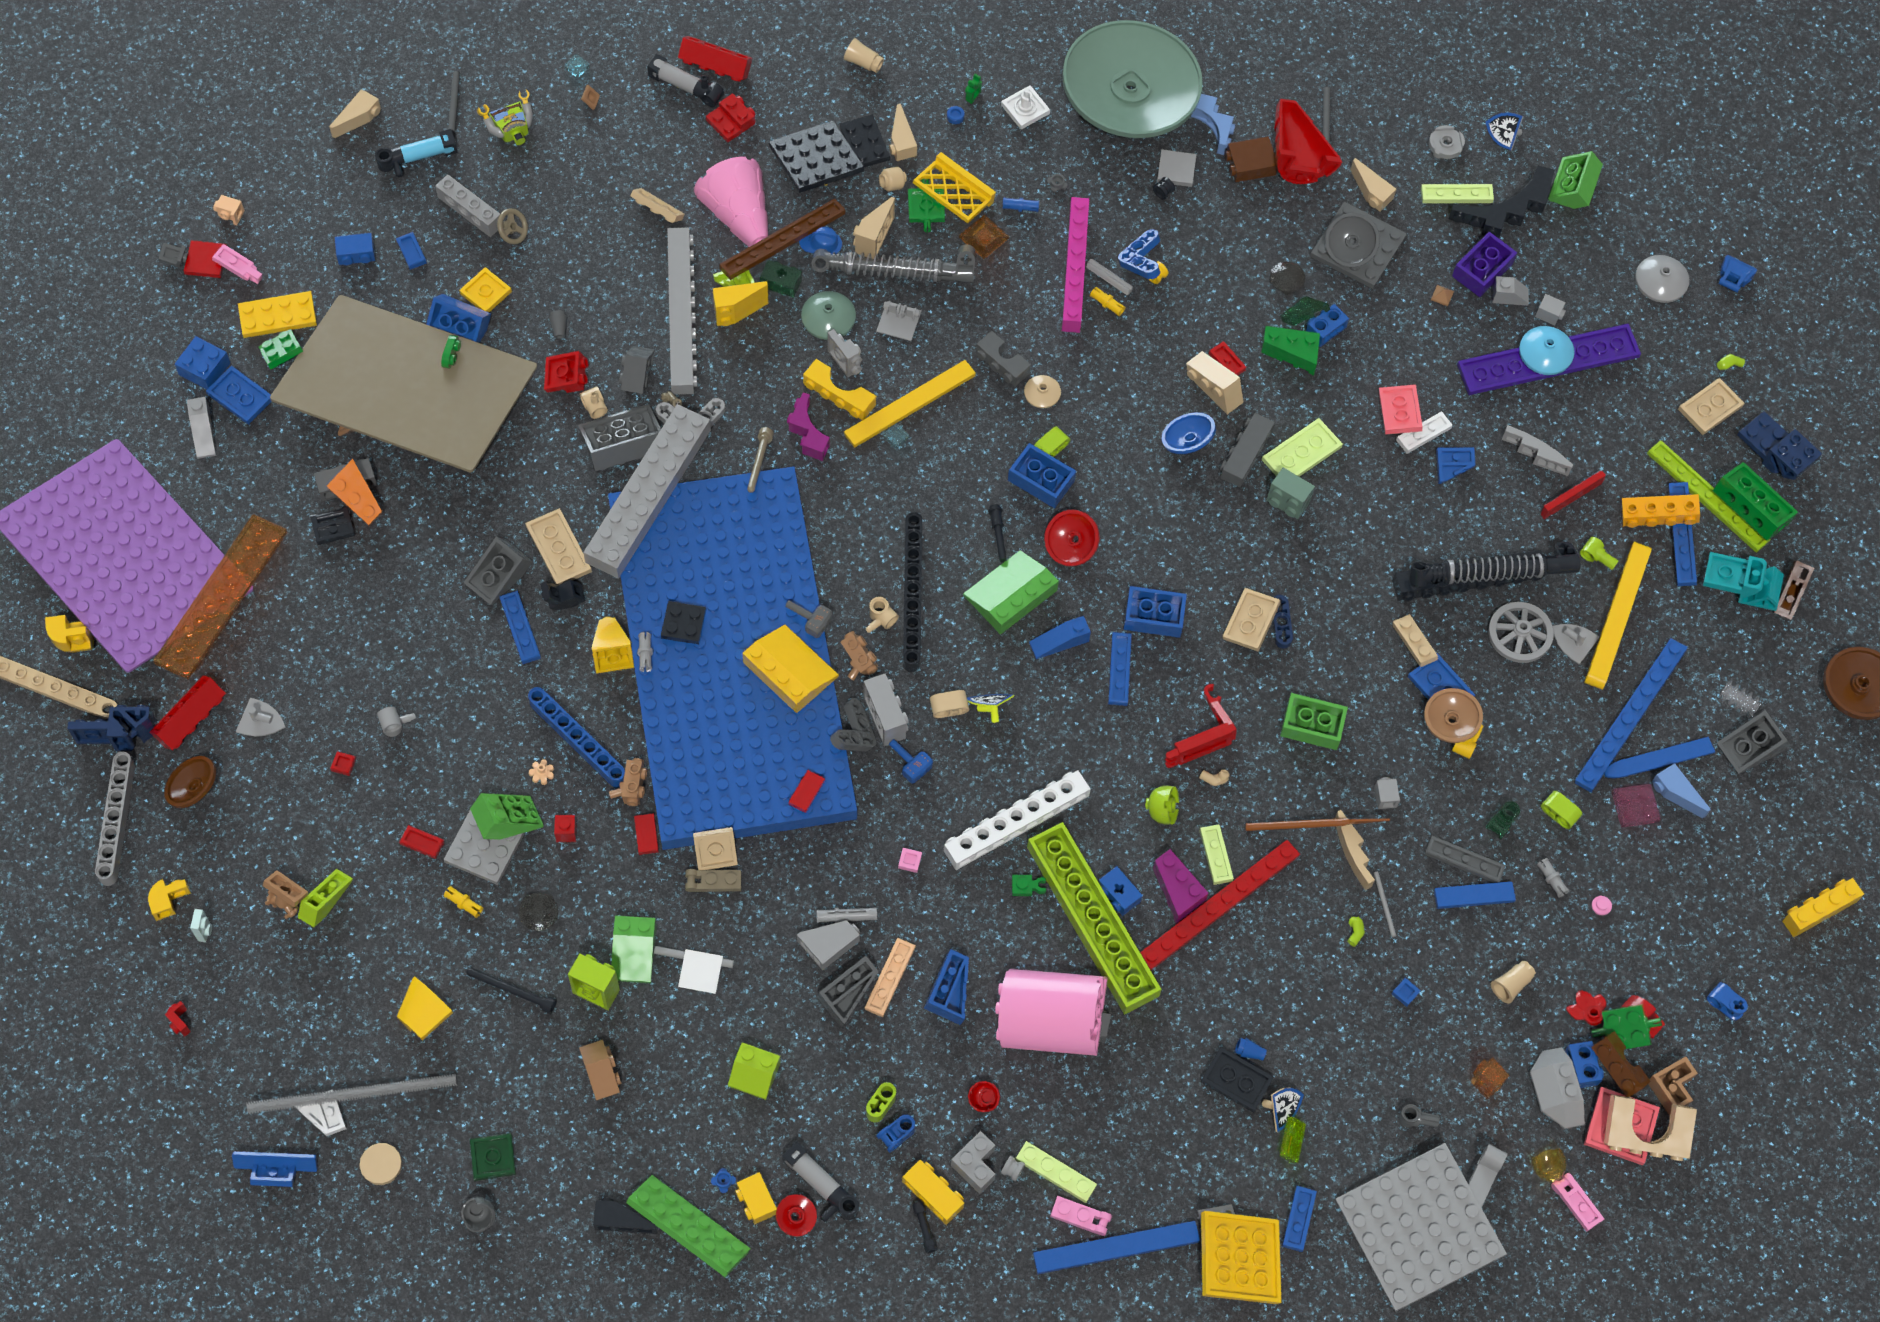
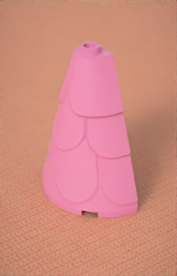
(736, 197)

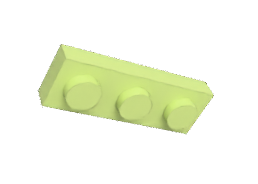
(1216, 854)

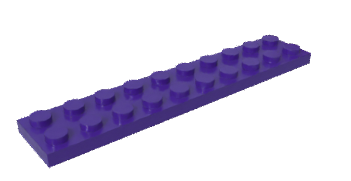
(1508, 369)

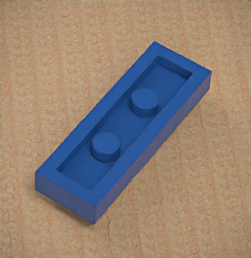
(1299, 1219)

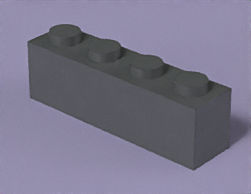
(1247, 449)

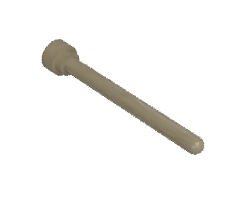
(765, 436)

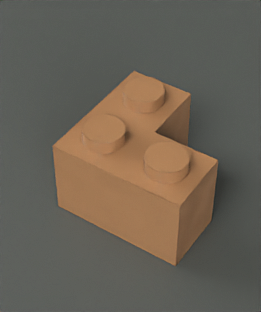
(599, 1065)
(1669, 1084)

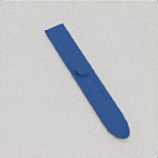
(1660, 758)

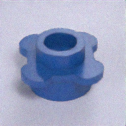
(717, 1180)

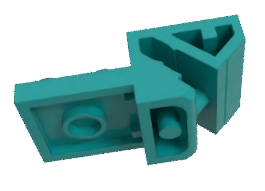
(1745, 577)

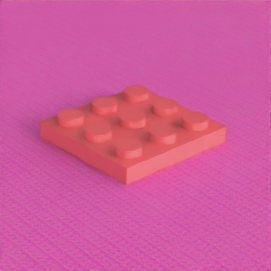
(1643, 1125)

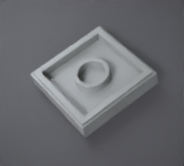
(1177, 167)

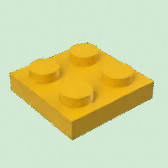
(485, 290)

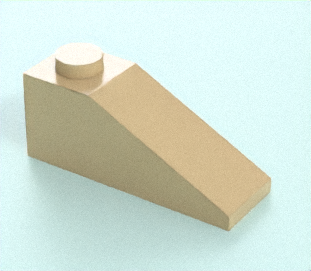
(357, 113)
(902, 139)
(1373, 187)

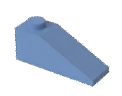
(1676, 788)

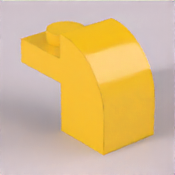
(161, 897)

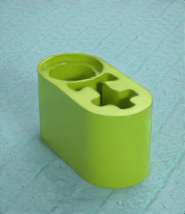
(1053, 442)
(1561, 809)
(885, 1103)

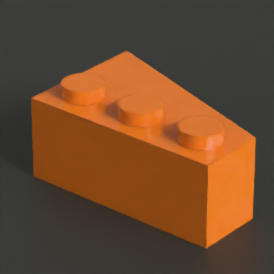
(355, 493)

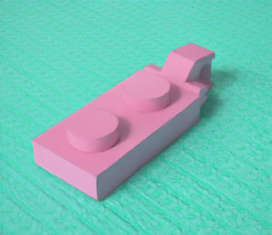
(237, 264)

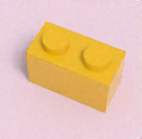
(756, 1198)

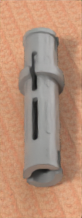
(846, 914)

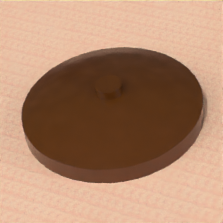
(1854, 682)

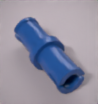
(1020, 204)

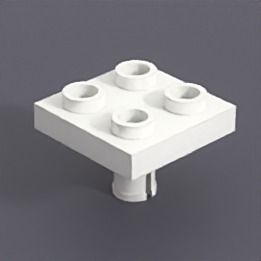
(1025, 107)

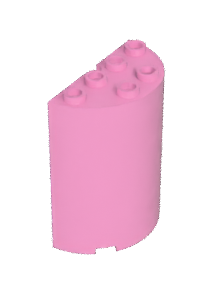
(1050, 1011)

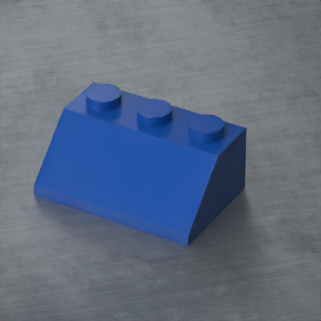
(458, 318)

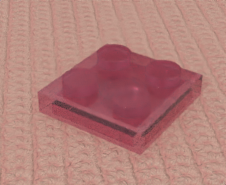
(1636, 805)

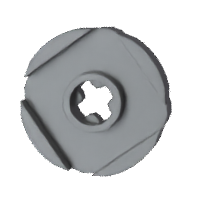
(1443, 150)

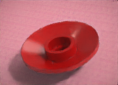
(805, 1211)

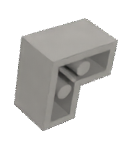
(971, 1165)

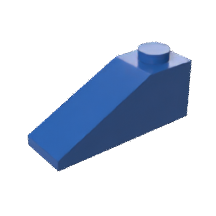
(1061, 638)

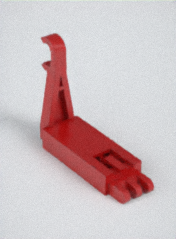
(1206, 741)

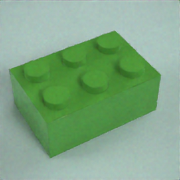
(1314, 721)

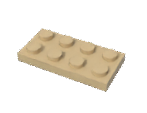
(558, 547)

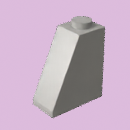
(829, 942)

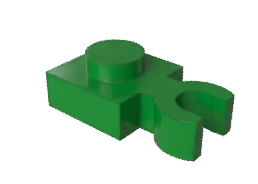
(973, 88)
(1024, 885)

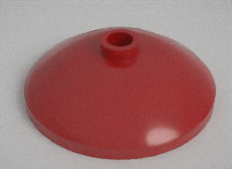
(1060, 537)

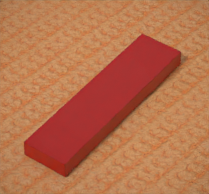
(1573, 494)

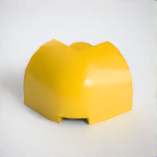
(68, 636)

